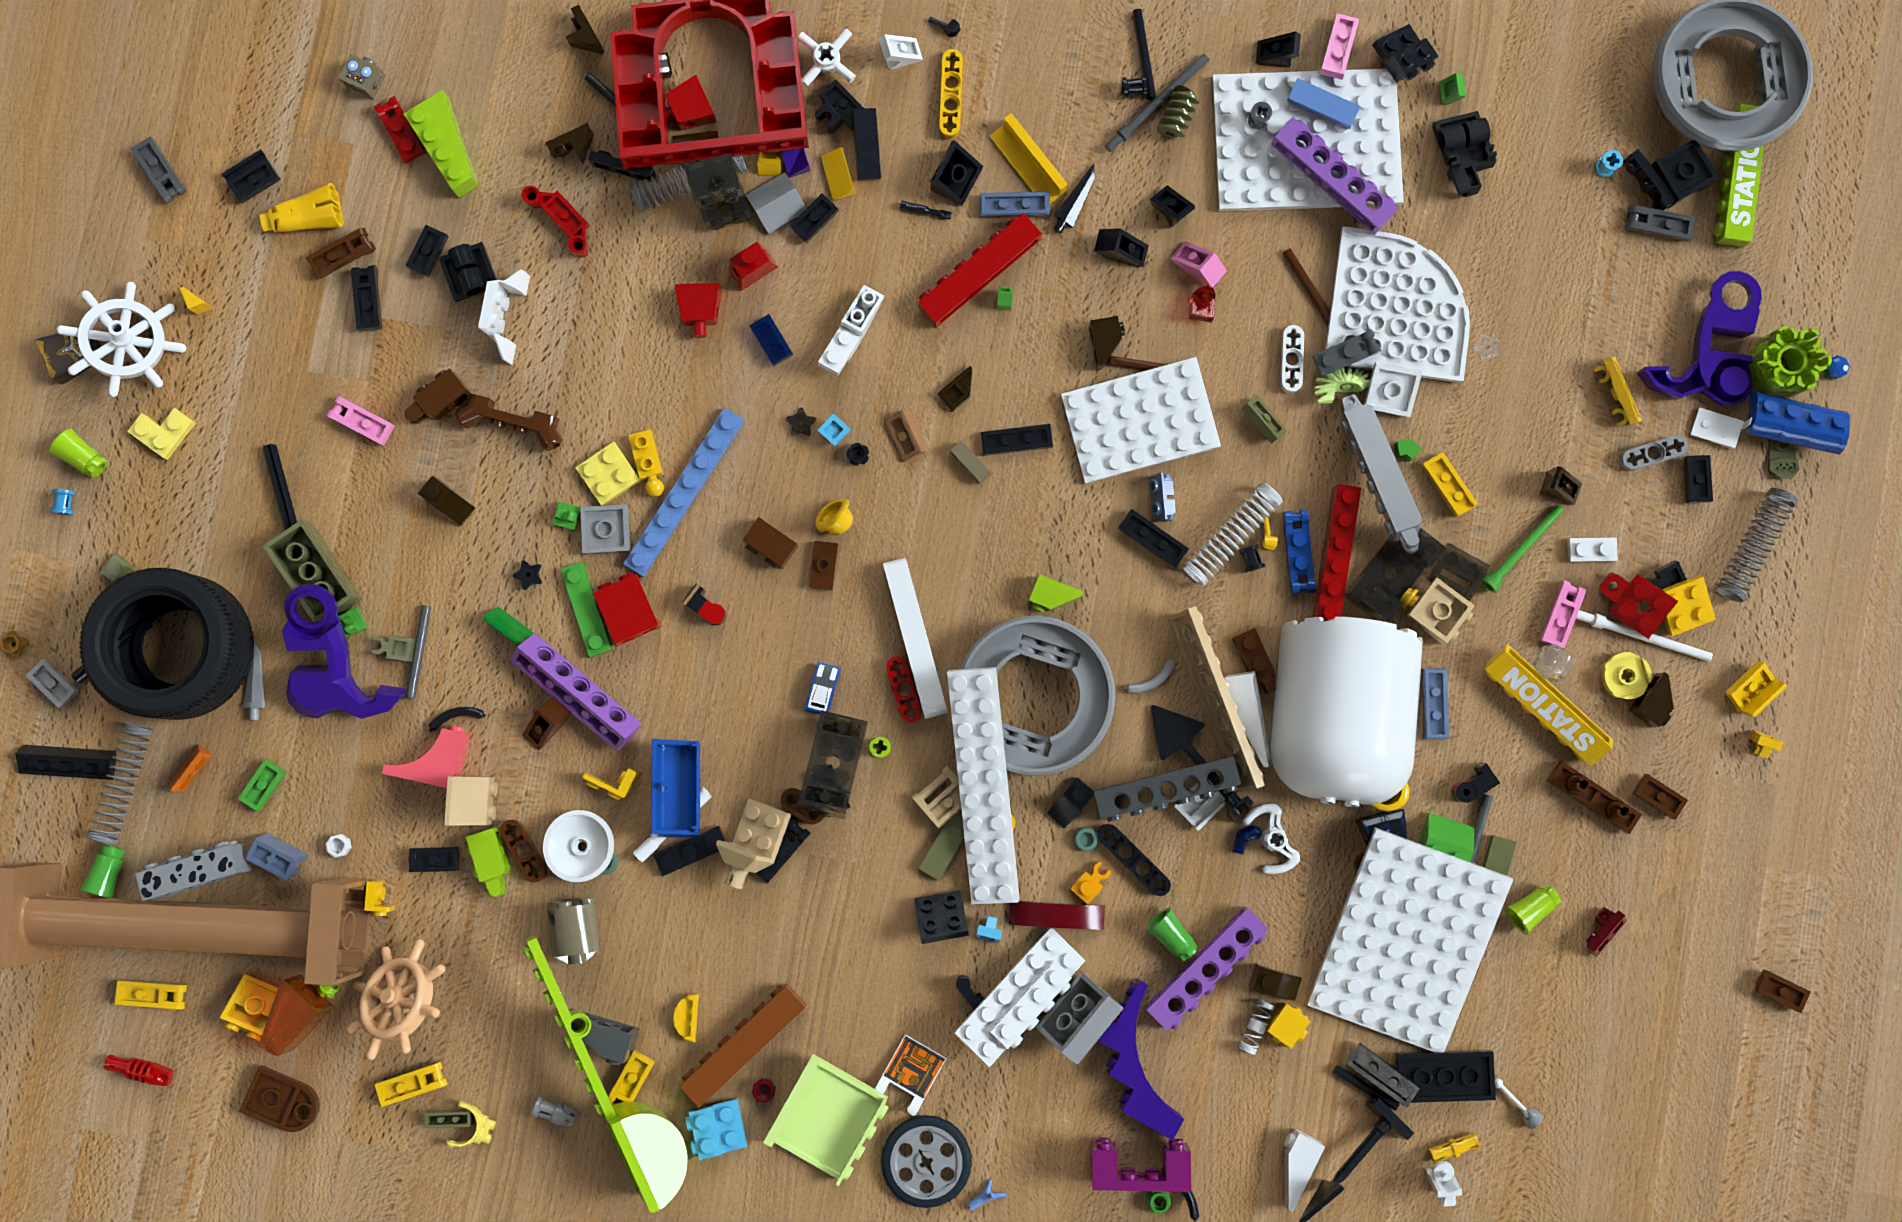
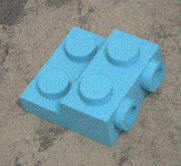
(716, 1128)

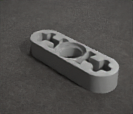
(1663, 455)

